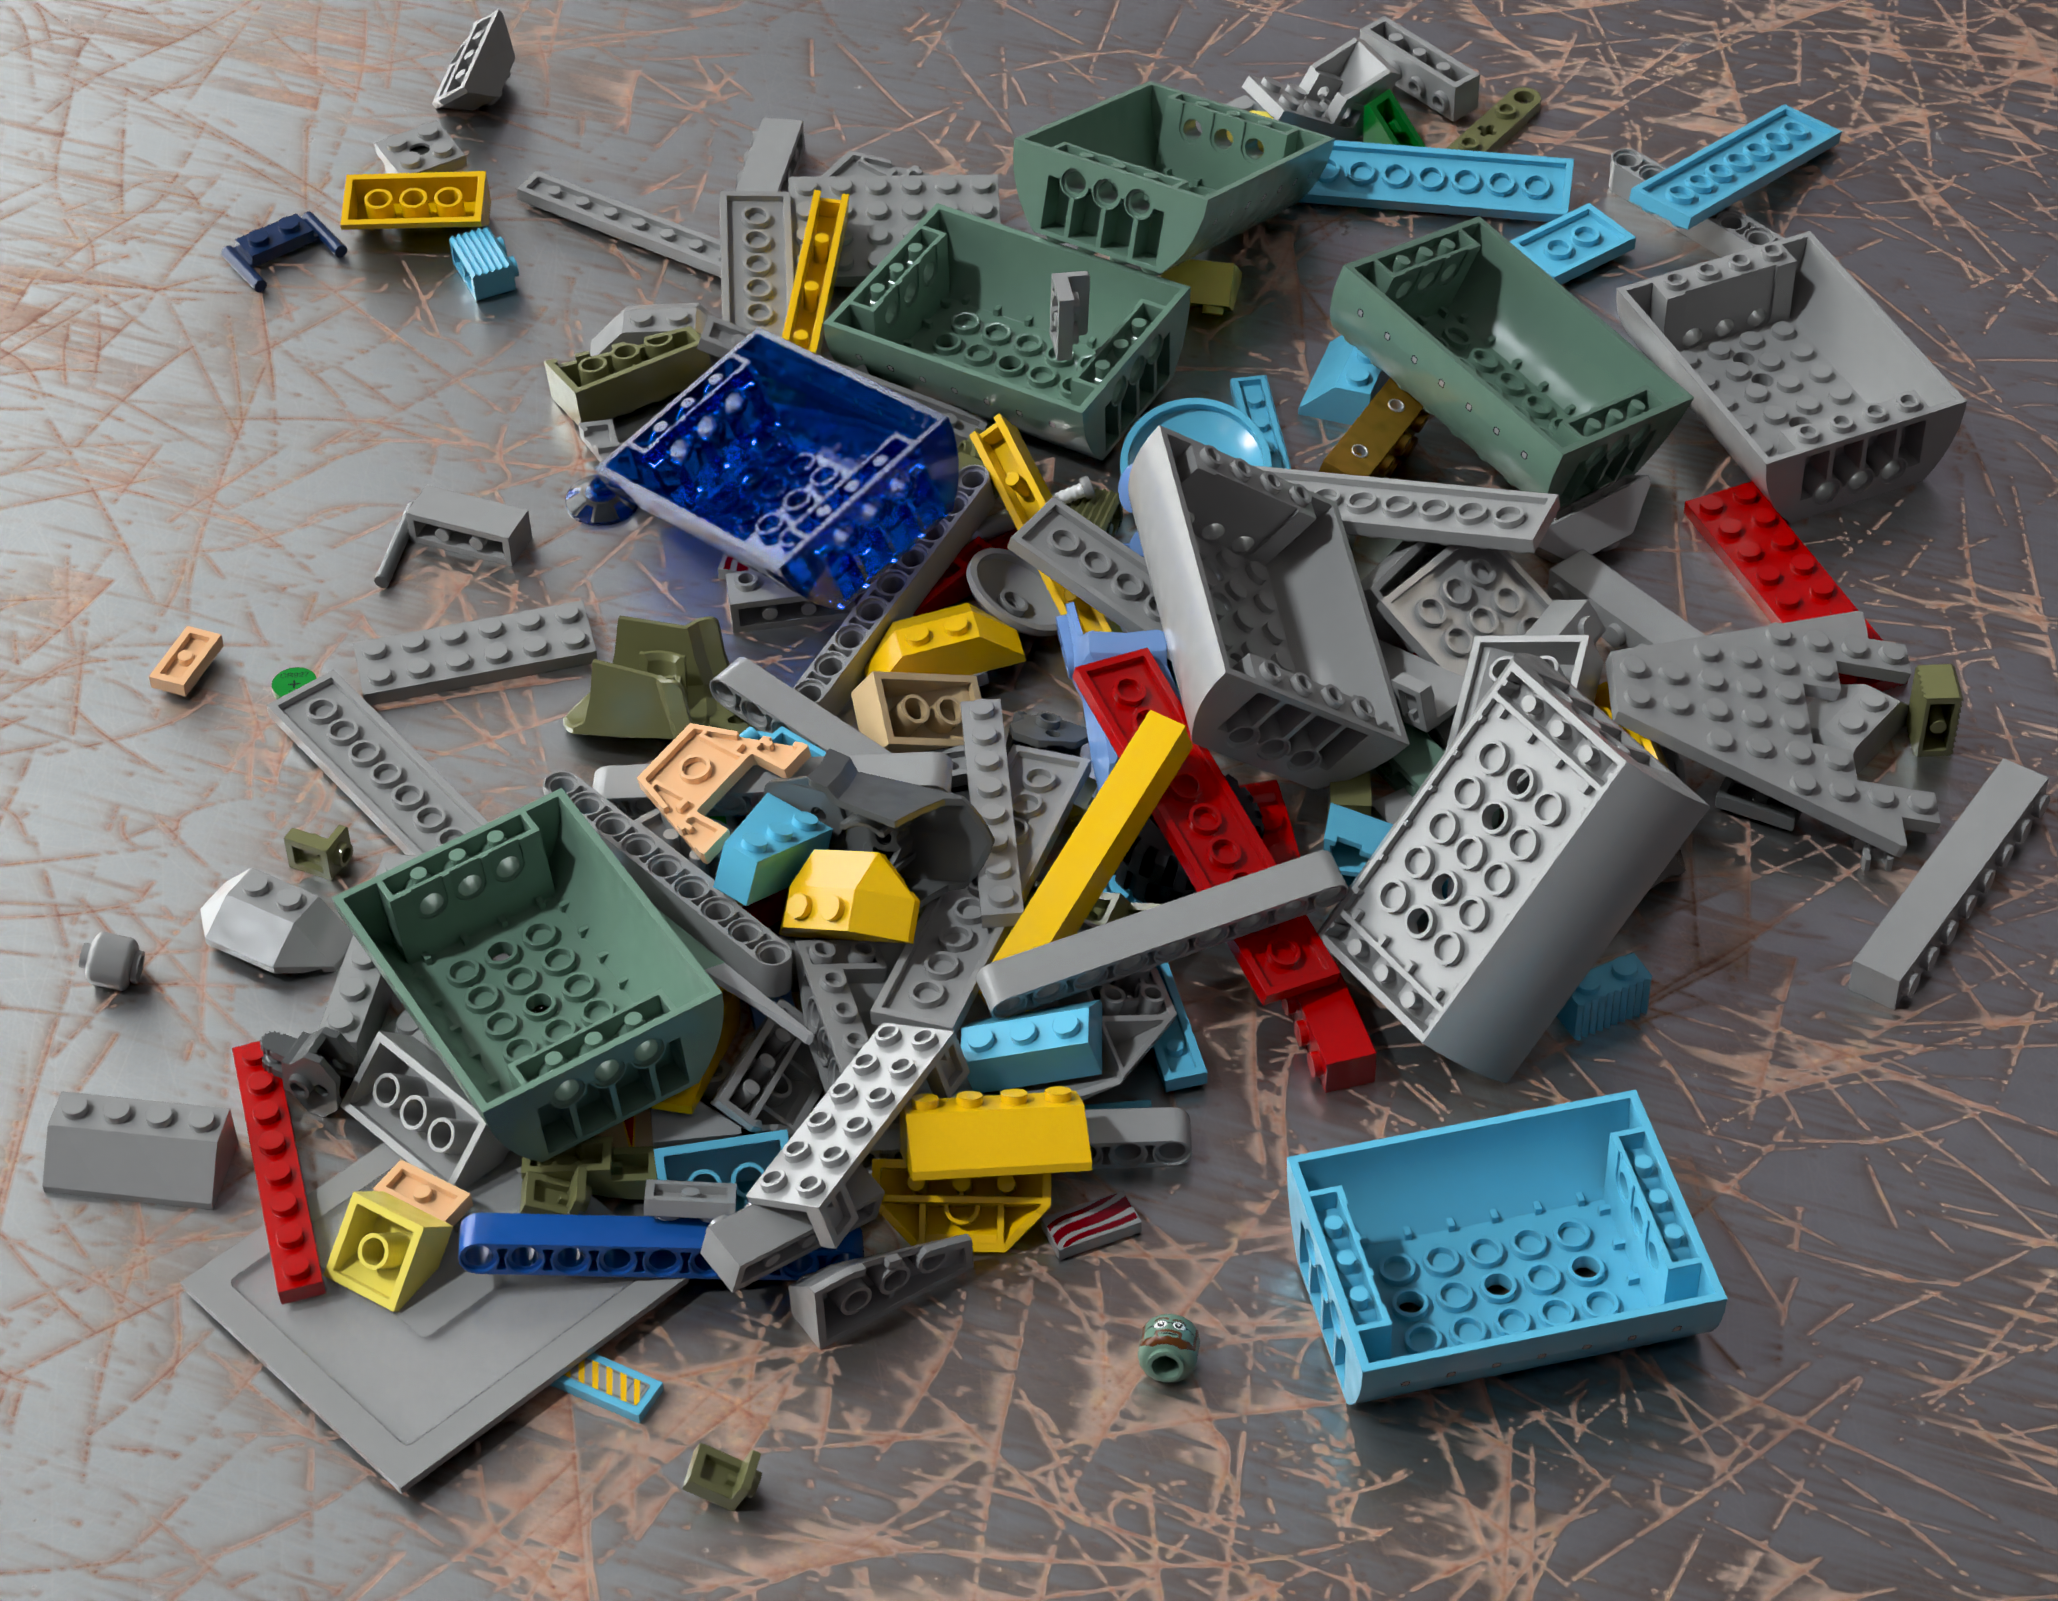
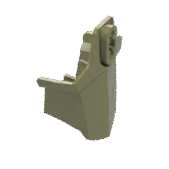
(656, 682)

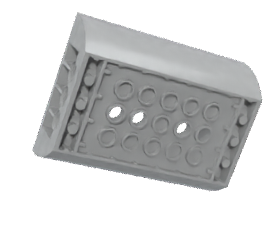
(1847, 391)
(1262, 615)
(1527, 898)

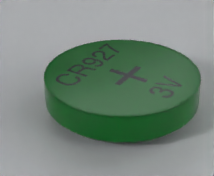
(290, 680)

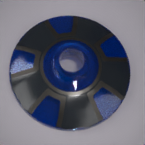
(595, 504)

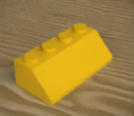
(416, 200)
(994, 1134)

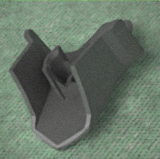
(925, 833)

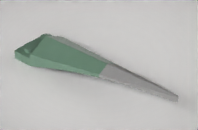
(733, 982)

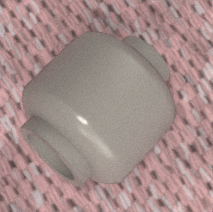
(112, 961)

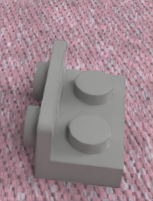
(1068, 311)

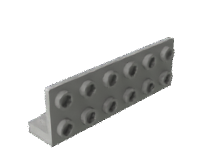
(1422, 689)
(852, 1118)

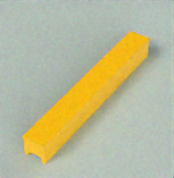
(816, 272)
(1023, 496)
(1102, 836)

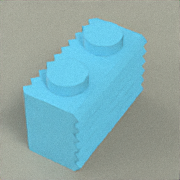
(484, 263)
(1607, 996)

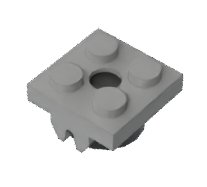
(421, 151)

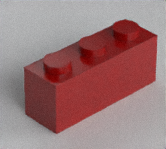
(1333, 1036)

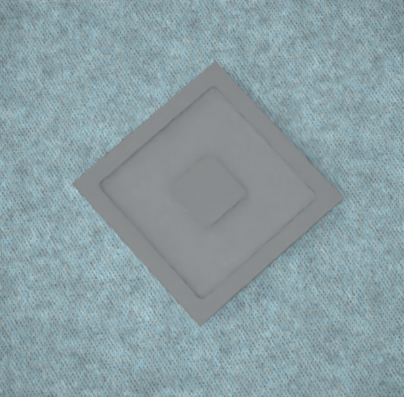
(444, 1366)

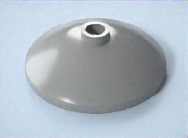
(1012, 592)

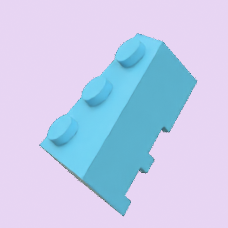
(1354, 838)
(768, 850)

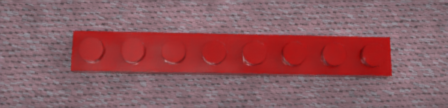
(278, 1178)

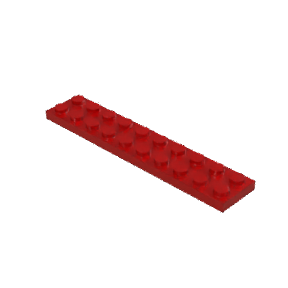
(1206, 824)

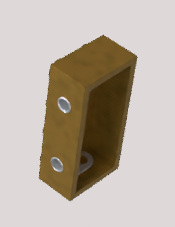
(1379, 435)

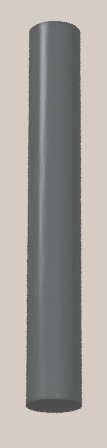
(393, 552)

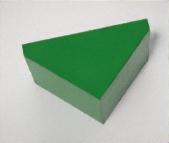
(1388, 123)

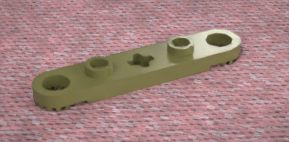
(1500, 122)

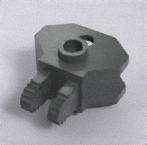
(1047, 733)
(311, 1066)

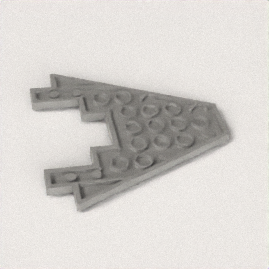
(1744, 713)

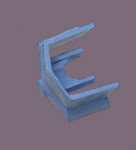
(1095, 646)

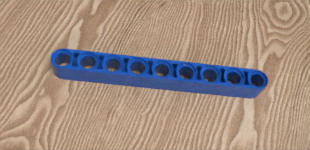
(610, 1247)

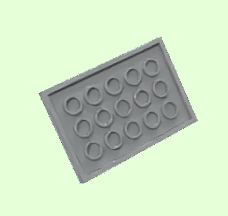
(886, 211)

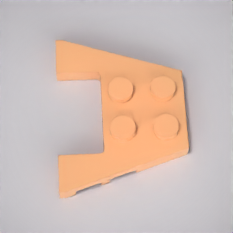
(701, 769)

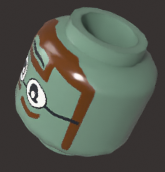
(1168, 1348)

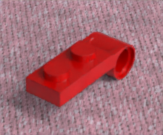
(1277, 827)

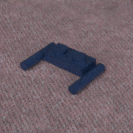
(276, 240)

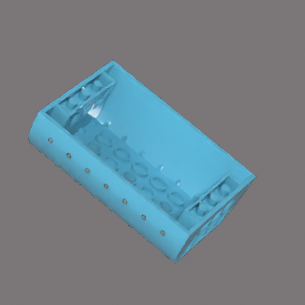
(1505, 1206)

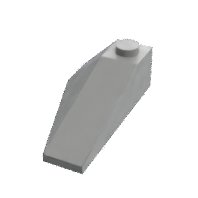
(867, 1288)

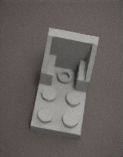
(1331, 92)

